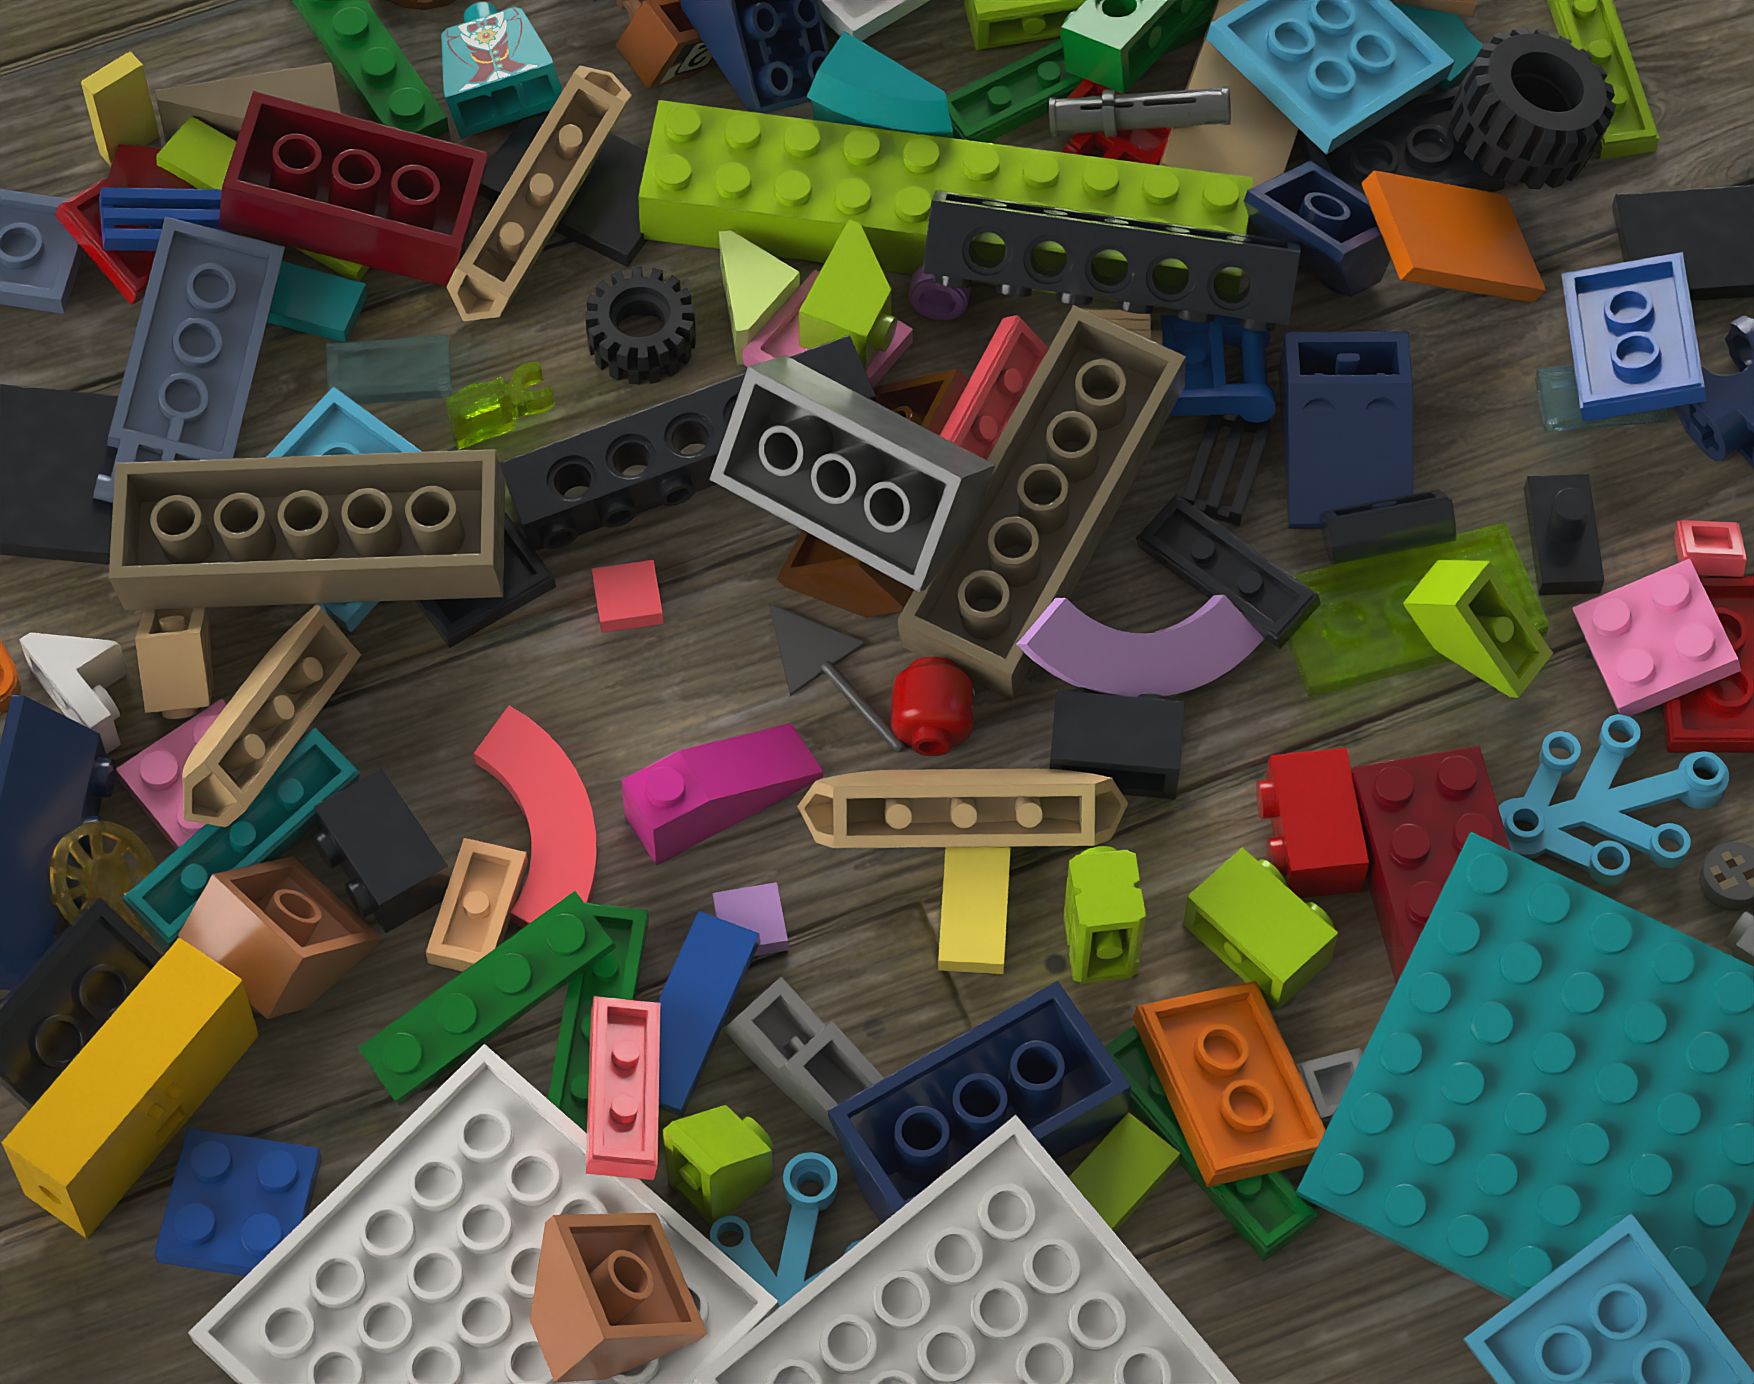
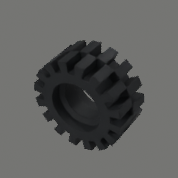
(636, 297)

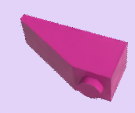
(714, 787)

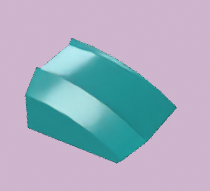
(874, 91)

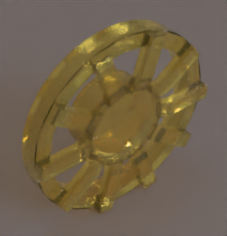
(104, 875)

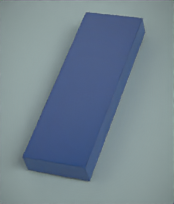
(698, 1003)

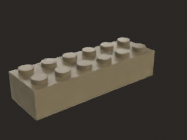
(1049, 497)
(308, 529)

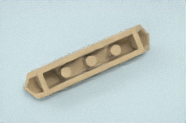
(537, 194)
(265, 719)
(963, 808)

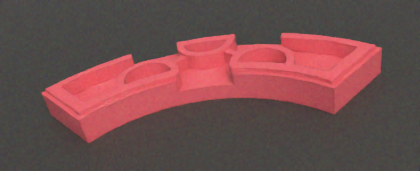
(555, 810)

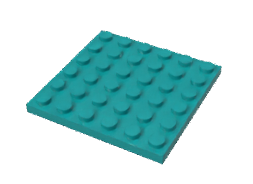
(1547, 1084)

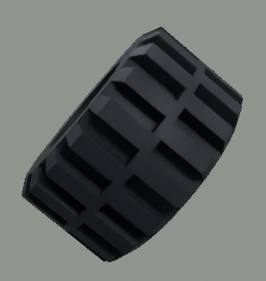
(1532, 108)

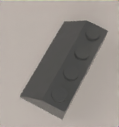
(850, 471)

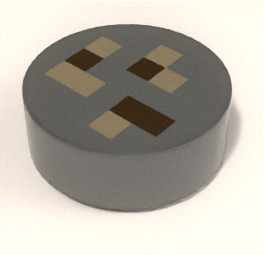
(1729, 876)

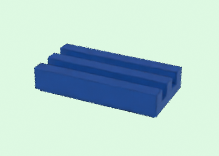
(150, 207)

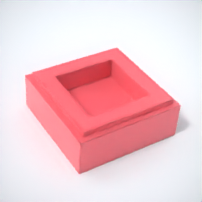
(1711, 547)
(627, 596)

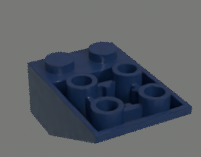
(763, 47)
(1345, 420)

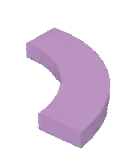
(1140, 663)

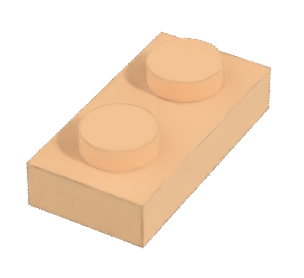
(476, 904)

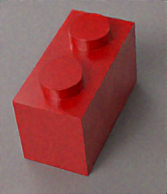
(1314, 822)

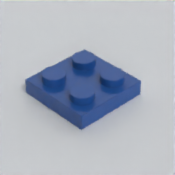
(234, 1200)

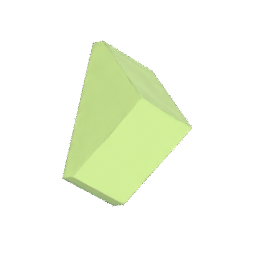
(753, 286)

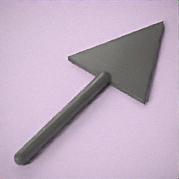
(814, 649)

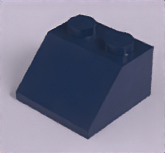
(1329, 221)

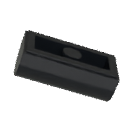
(1388, 526)

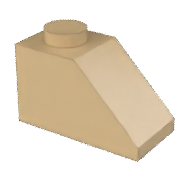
(175, 661)

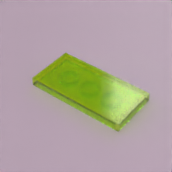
(1362, 623)

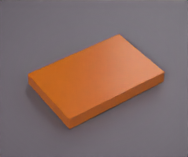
(1453, 237)
(1230, 1082)

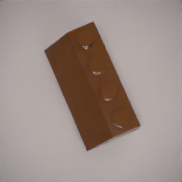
(840, 578)

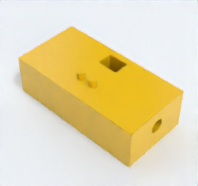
(132, 1088)

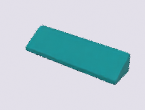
(259, 835)

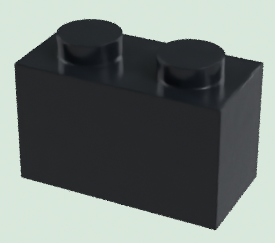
(1120, 738)
(381, 850)

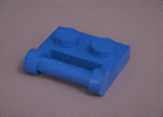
(1205, 368)

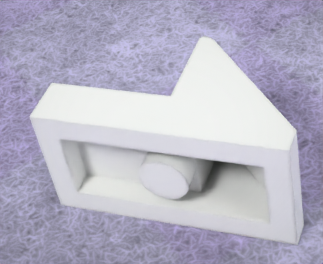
(76, 678)

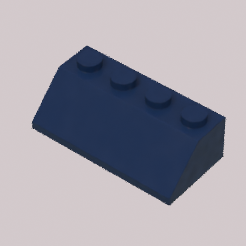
(48, 786)
(1023, 1062)

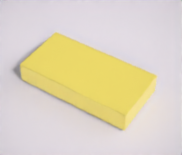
(120, 106)
(974, 909)

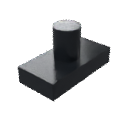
(1563, 534)

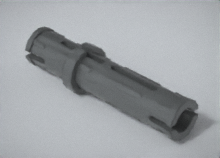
(1139, 111)

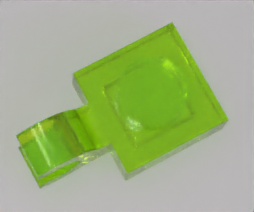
(491, 407)

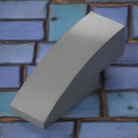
(801, 1053)

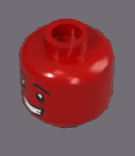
(932, 706)

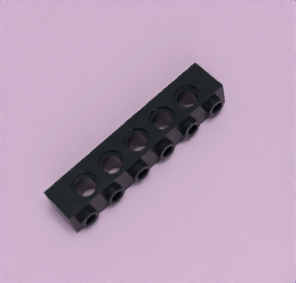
(1144, 243)
(646, 439)

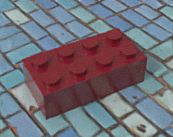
(352, 189)
(1413, 830)

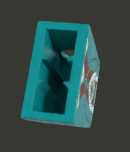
(496, 69)

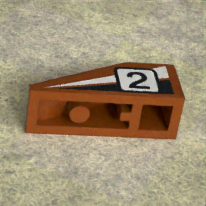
(663, 44)

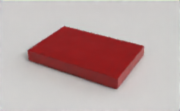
(1721, 713)

